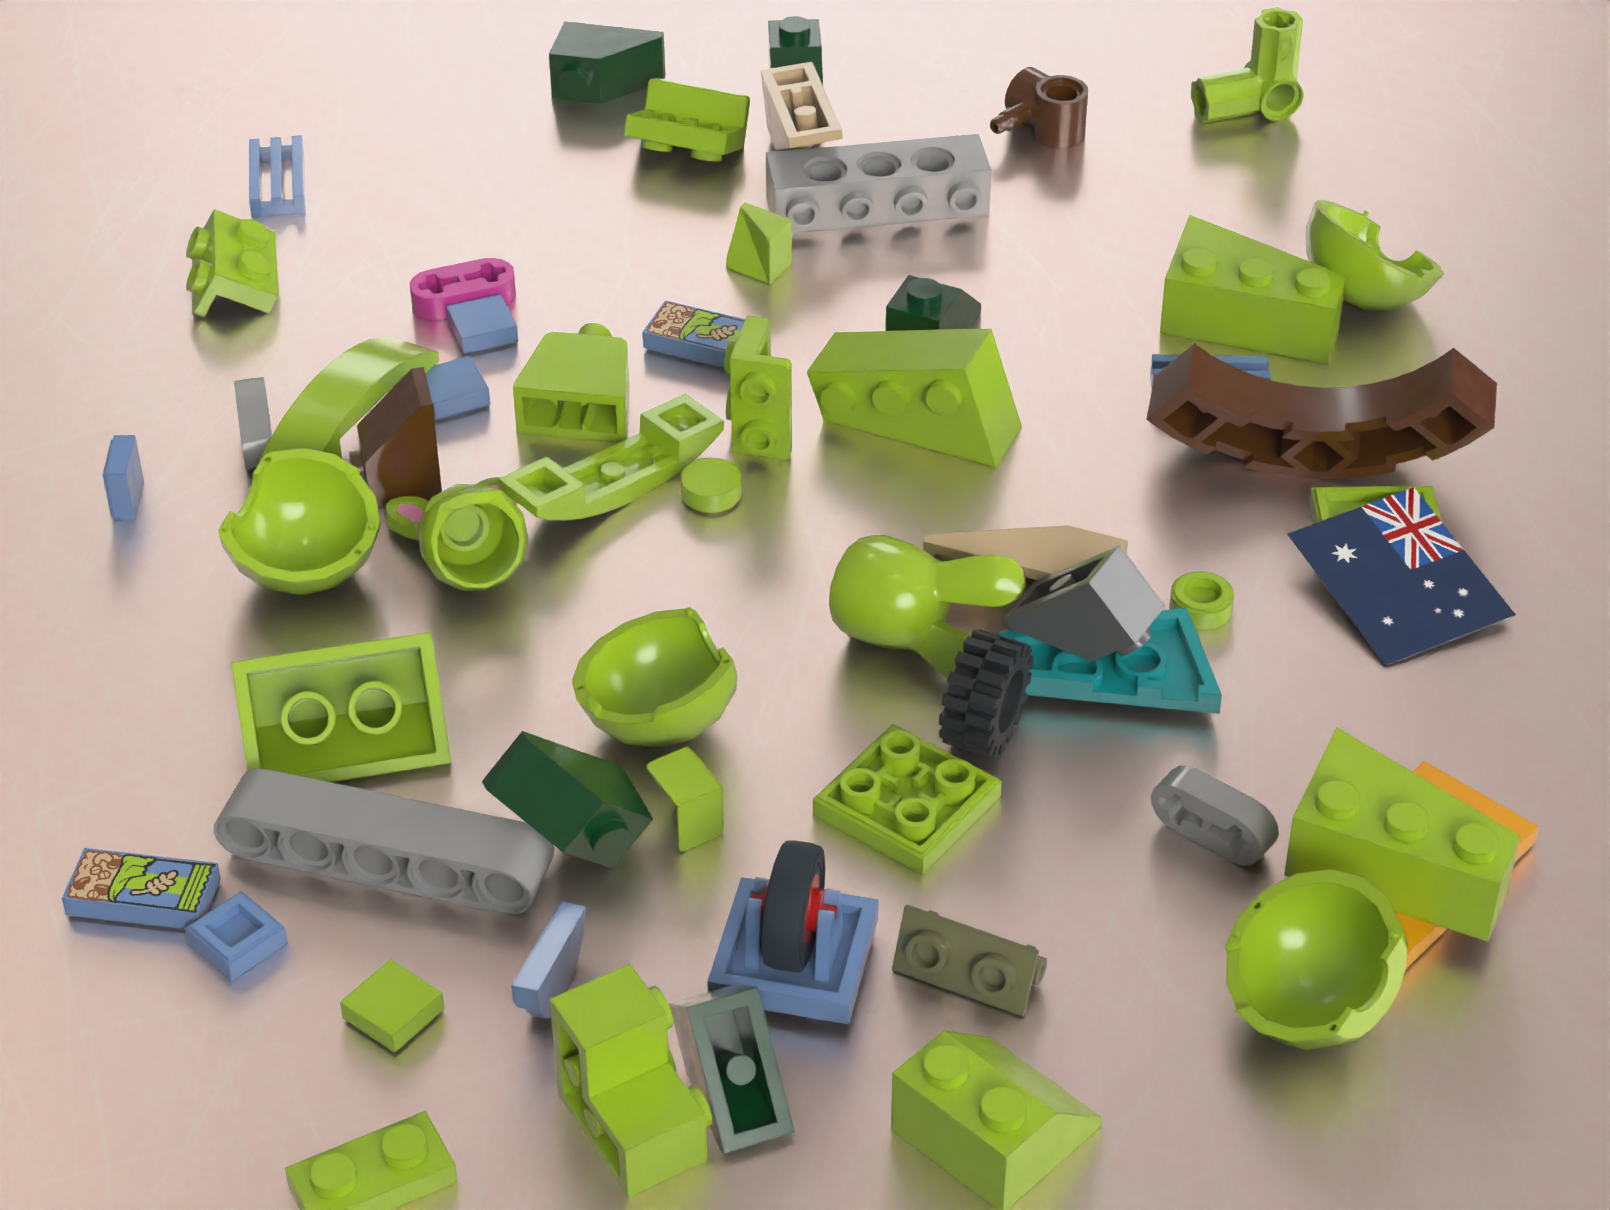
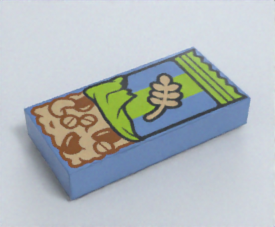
(691, 333)
(140, 888)

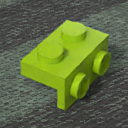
(690, 117)
(232, 261)
(758, 393)

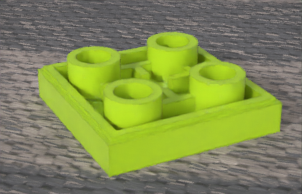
(907, 798)

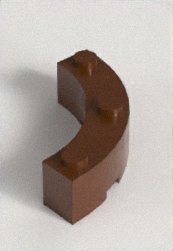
(1319, 428)

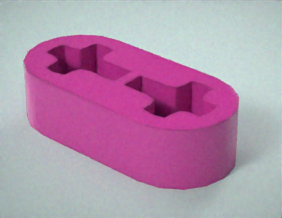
(460, 283)

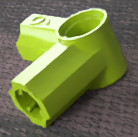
(1265, 83)

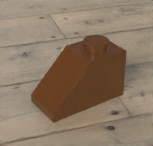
(400, 443)

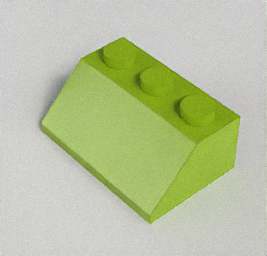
(343, 709)

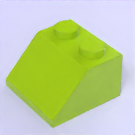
(986, 1116)

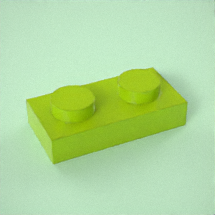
(375, 1169)

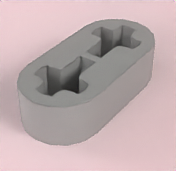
(252, 418)
(1214, 815)

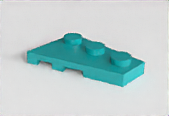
(1162, 673)

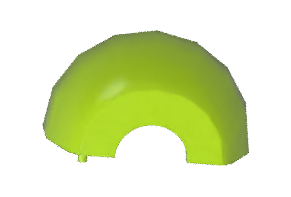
(1350, 246)
(302, 522)
(655, 679)
(1316, 959)

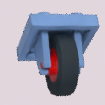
(797, 939)

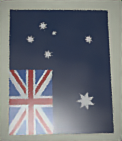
(1400, 575)

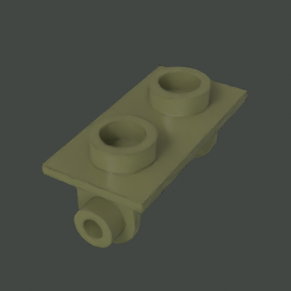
(967, 960)

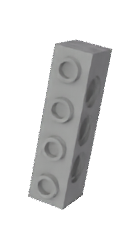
(880, 182)

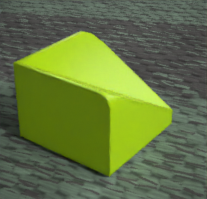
(760, 244)
(694, 793)

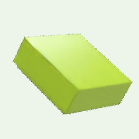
(392, 1005)

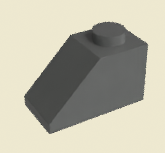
(1089, 607)

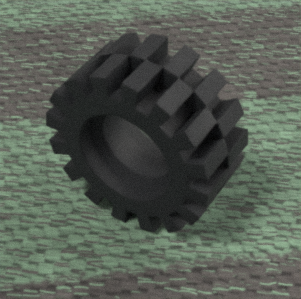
(985, 693)

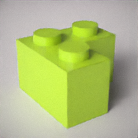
(624, 1080)

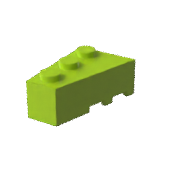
(1250, 295)
(920, 389)
(1404, 837)

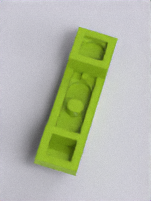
(346, 393)
(620, 474)

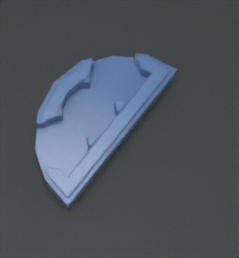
(551, 962)

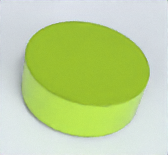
(711, 485)
(1206, 596)

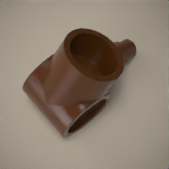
(1049, 104)

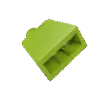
(575, 387)

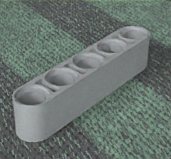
(384, 841)

